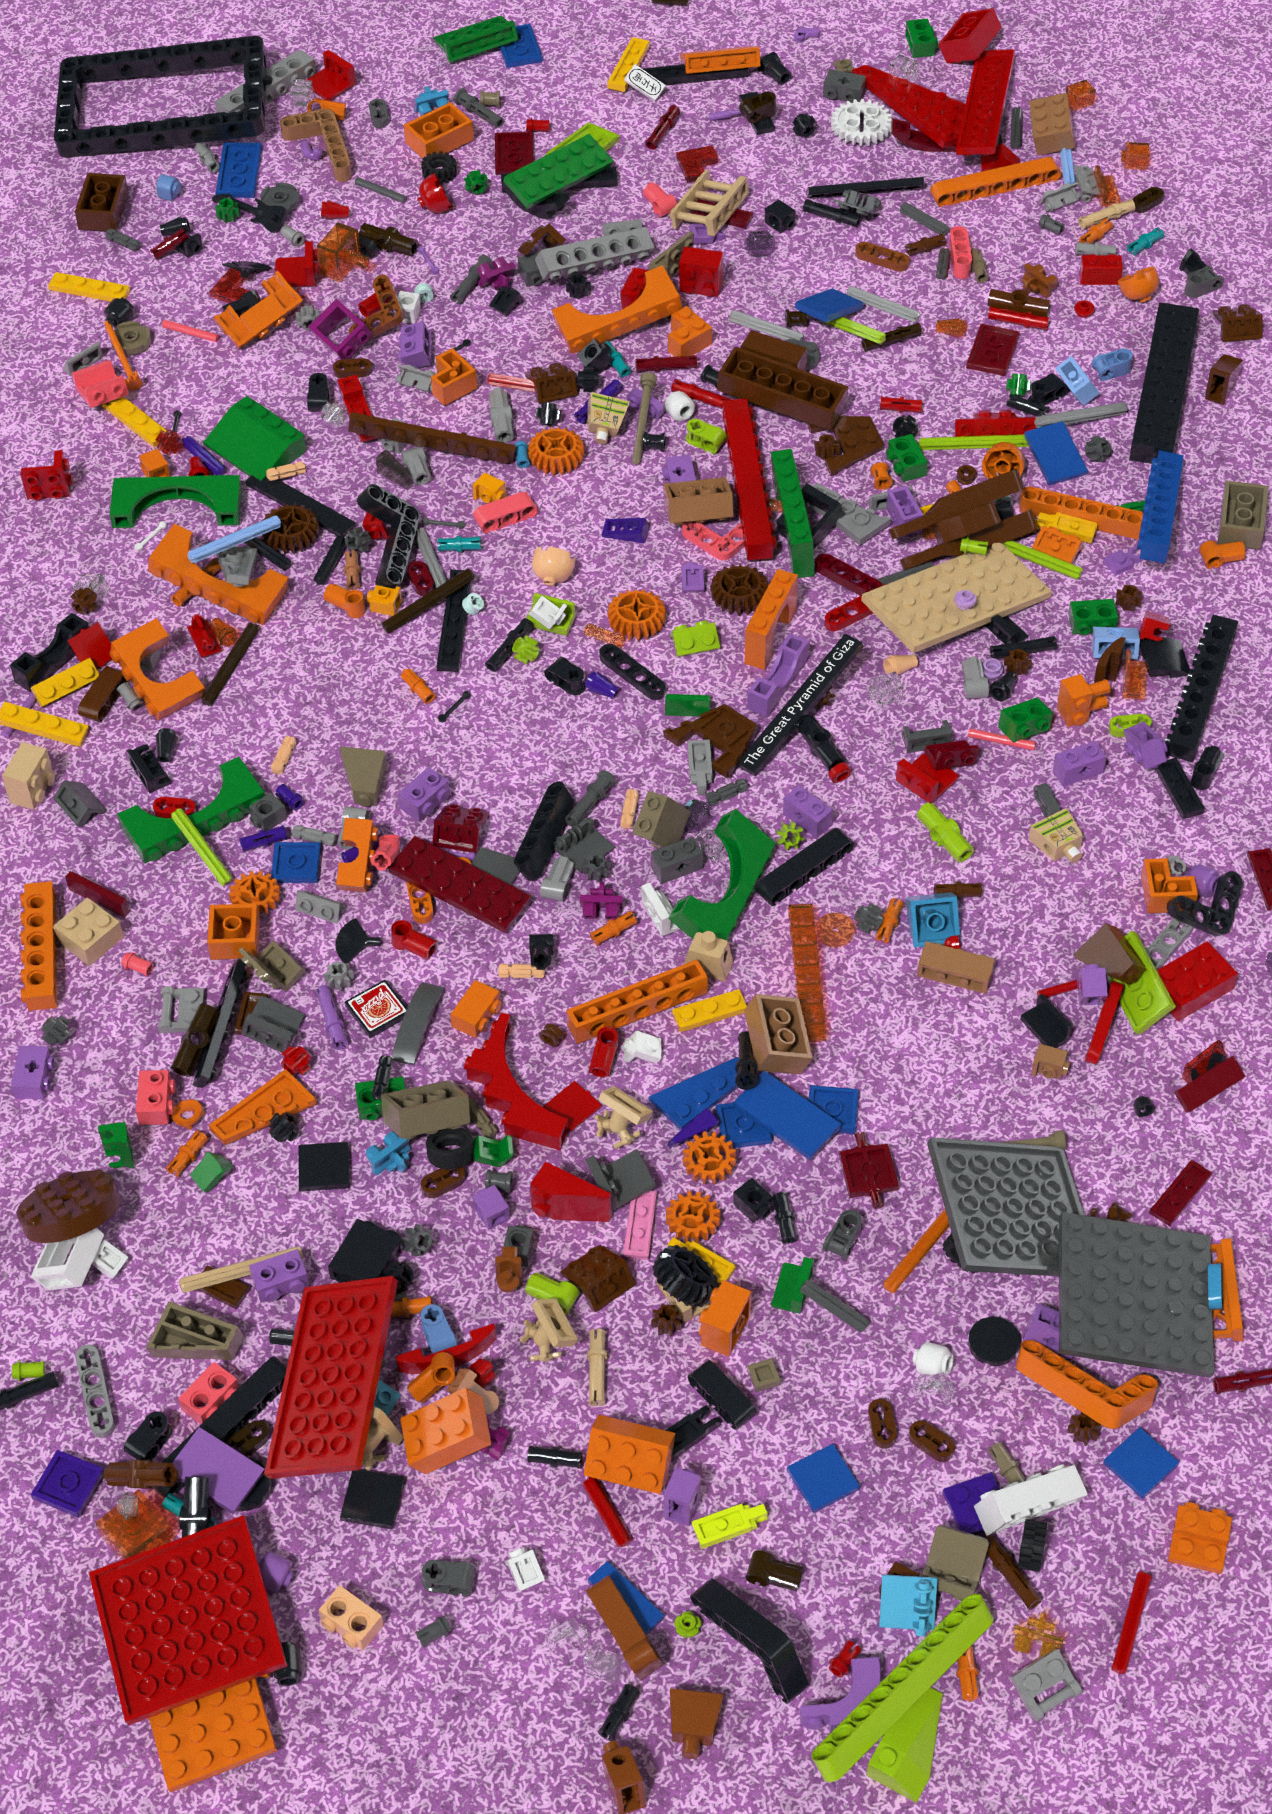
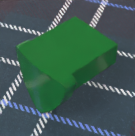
(210, 1171)

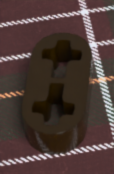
(1145, 202)
(248, 1442)

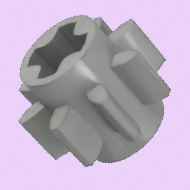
(306, 316)
(338, 975)

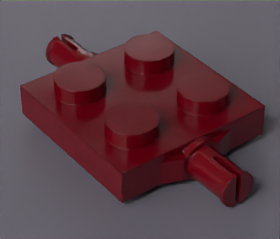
(868, 1170)

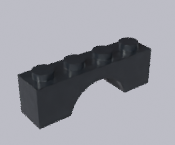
(33, 669)

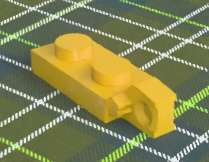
(1069, 525)
(722, 1268)

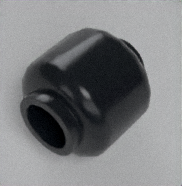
(118, 311)

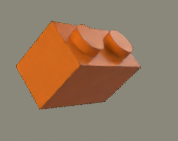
(476, 1009)

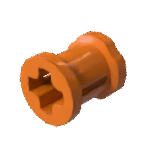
(881, 476)

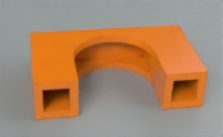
(776, 605)
(160, 698)

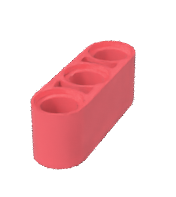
(960, 252)
(505, 512)

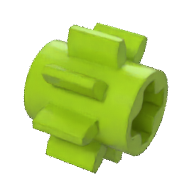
(525, 649)
(796, 837)

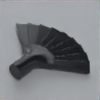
(246, 267)
(353, 940)

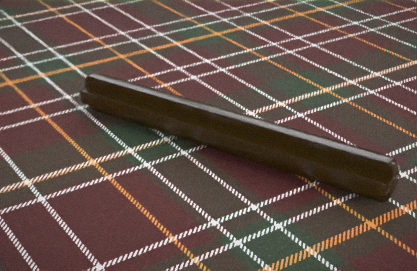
(428, 600)
(229, 664)

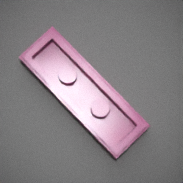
(640, 1226)

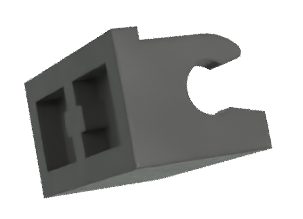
(917, 740)

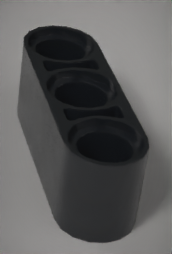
(723, 1394)

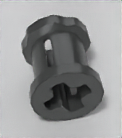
(502, 1181)

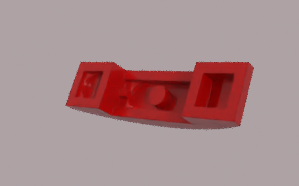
(354, 400)
(480, 1340)

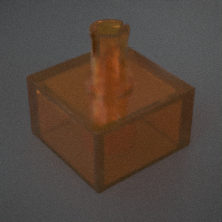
(340, 252)
(137, 1533)

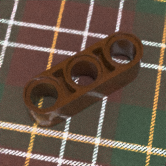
(101, 694)

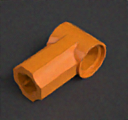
(338, 108)
(1216, 554)
(351, 600)
(432, 1378)

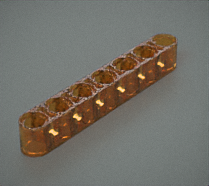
(807, 969)

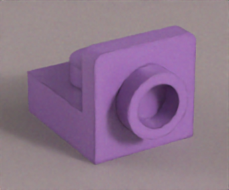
(692, 577)

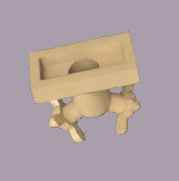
(625, 1111)
(549, 1329)
(379, 1429)

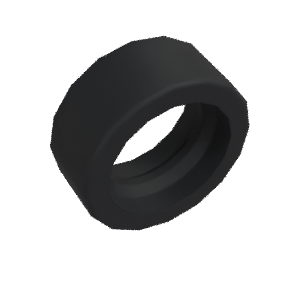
(450, 1158)

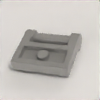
(188, 1003)
(1039, 1677)

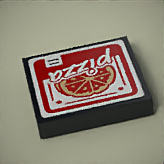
(376, 1008)

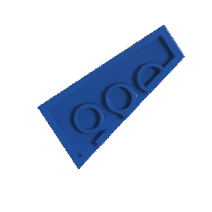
(690, 1097)

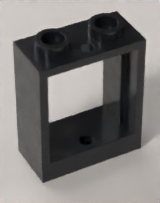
(822, 501)

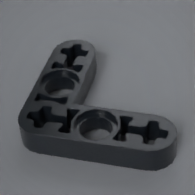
(1212, 914)

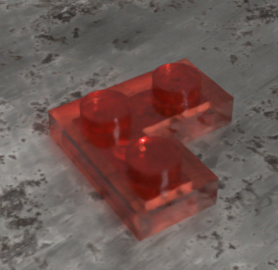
(693, 160)
(229, 287)

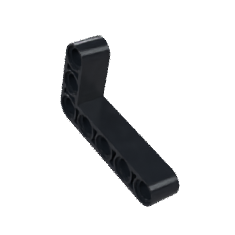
(403, 522)
(756, 1635)

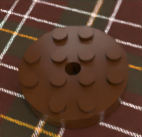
(68, 1206)

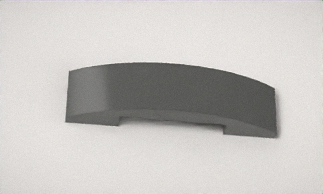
(416, 1022)

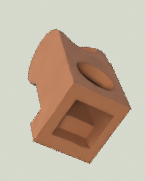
(465, 1378)

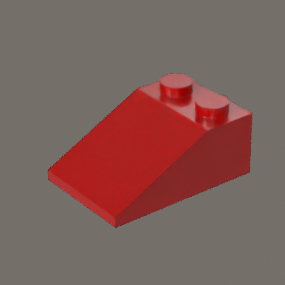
(568, 1197)

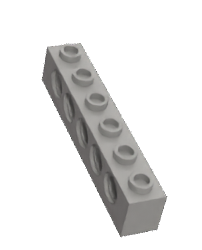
(278, 81)
(638, 239)

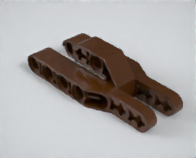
(978, 524)

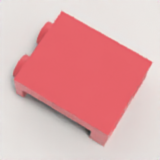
(99, 384)

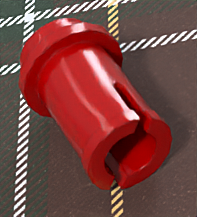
(537, 125)
(840, 1665)

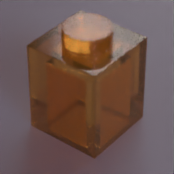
(1080, 95)
(1135, 156)

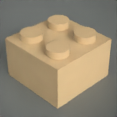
(28, 776)
(88, 931)

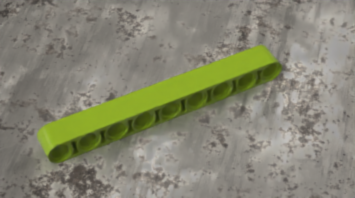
(902, 1688)

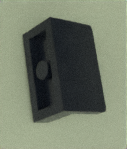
(1006, 629)
(1047, 1023)

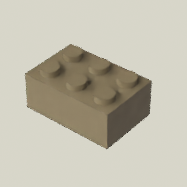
(1243, 514)
(425, 1109)

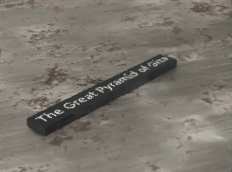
(800, 705)

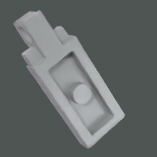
(700, 764)

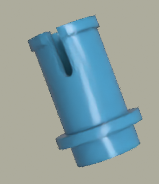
(521, 452)

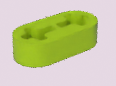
(1125, 722)

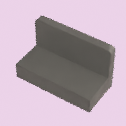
(78, 802)

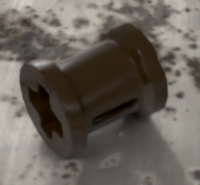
(789, 321)

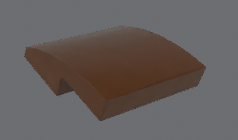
(1110, 661)

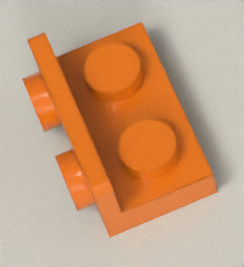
(1057, 544)

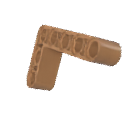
(321, 123)

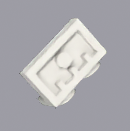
(658, 909)

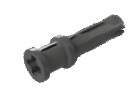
(472, 104)
(470, 281)
(595, 792)

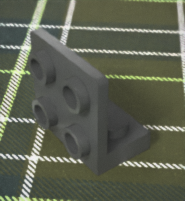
(272, 1024)
(623, 1178)

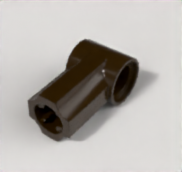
(768, 1570)

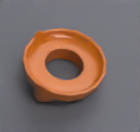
(187, 1105)

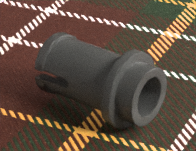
(1051, 224)
(433, 1631)

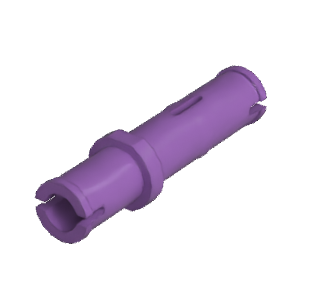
(333, 1025)

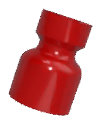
(484, 1372)

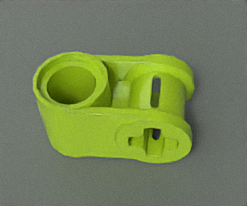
(706, 436)

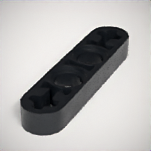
(634, 670)

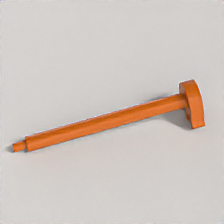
(134, 381)

